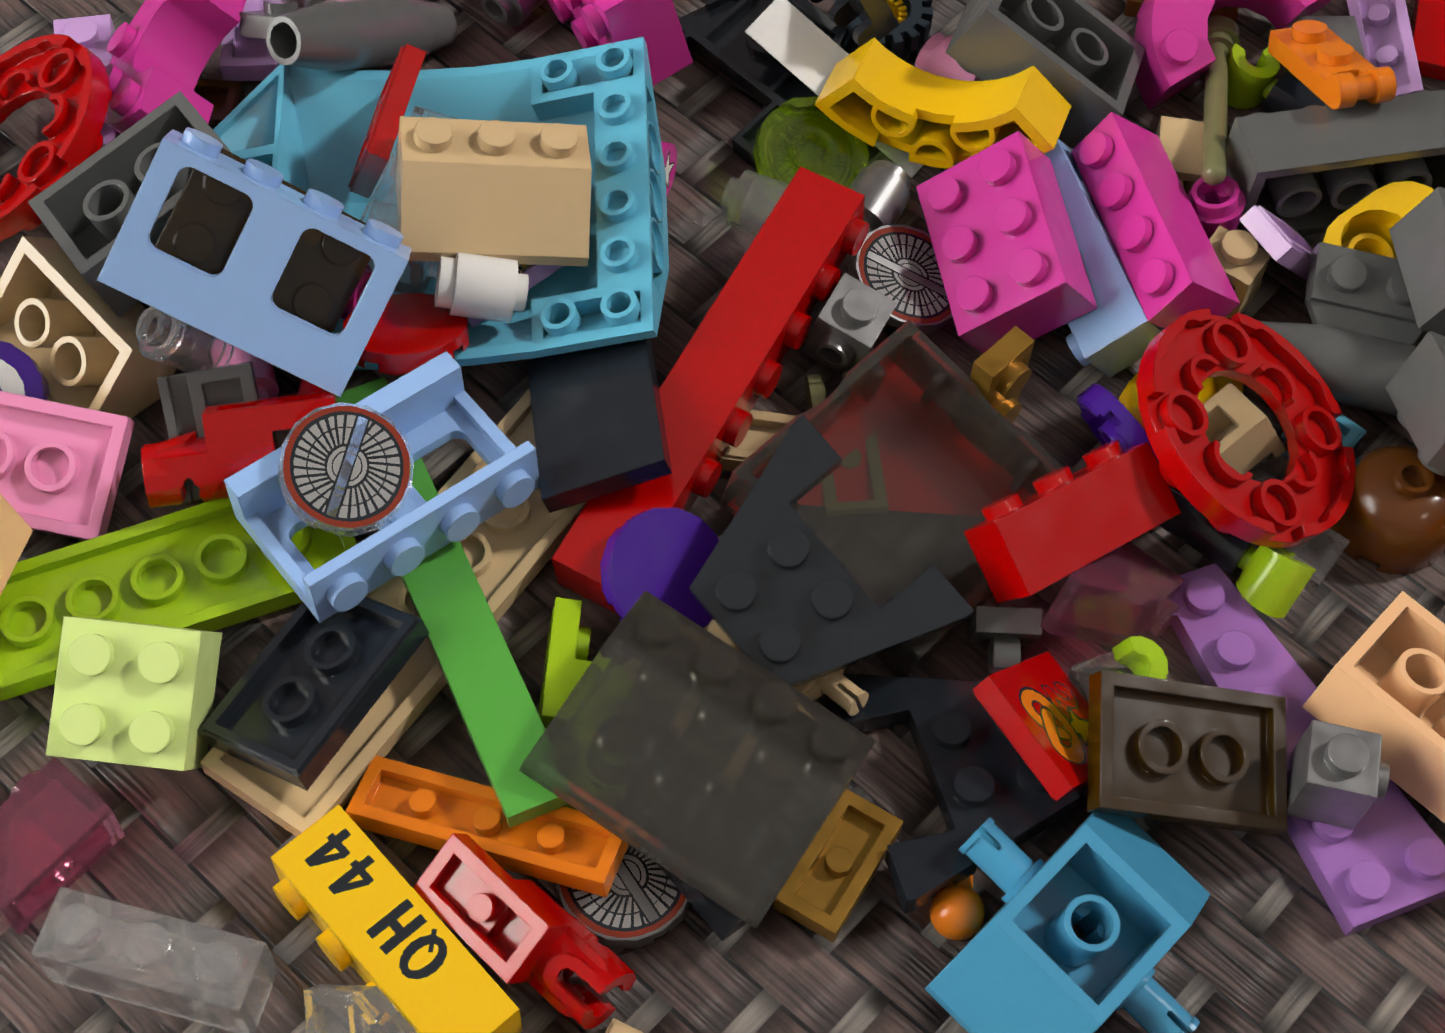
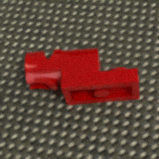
(232, 440)
(522, 931)

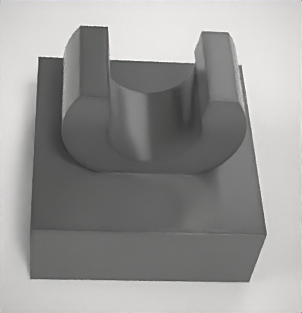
(1004, 632)

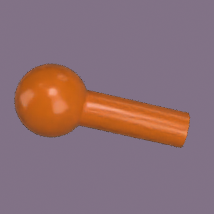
(957, 911)

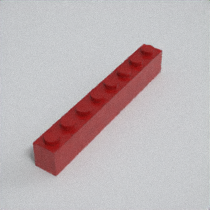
(730, 362)

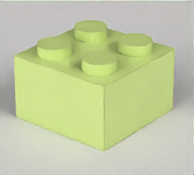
(133, 693)

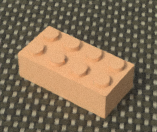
(1396, 689)

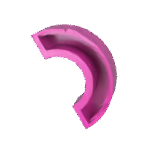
(1178, 39)
(165, 55)

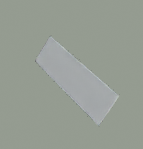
(808, 56)

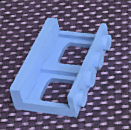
(239, 300)
(429, 412)

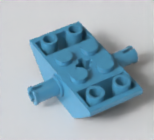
(1029, 965)

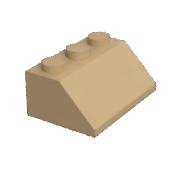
(494, 190)
(74, 334)

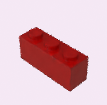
(1070, 520)

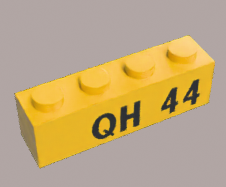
(387, 931)

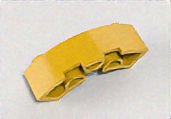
(937, 116)

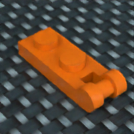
(1330, 65)

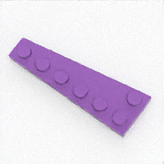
(1363, 873)

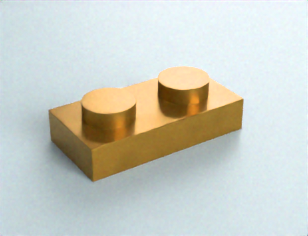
(1004, 372)
(838, 865)

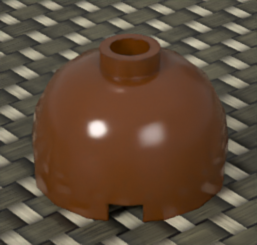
(1395, 512)

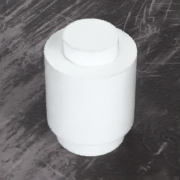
(480, 287)

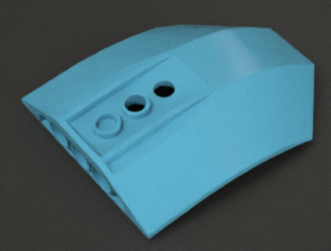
(317, 120)

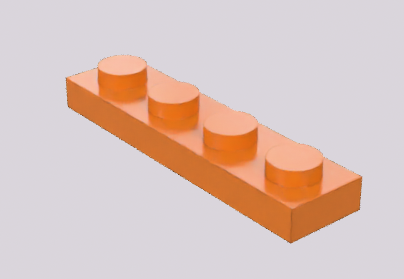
(431, 806)

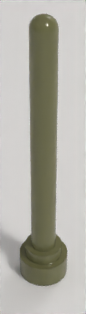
(1222, 36)

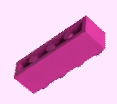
(1152, 223)

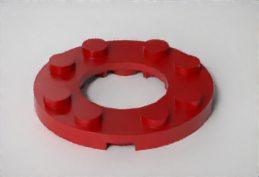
(80, 89)
(1319, 468)

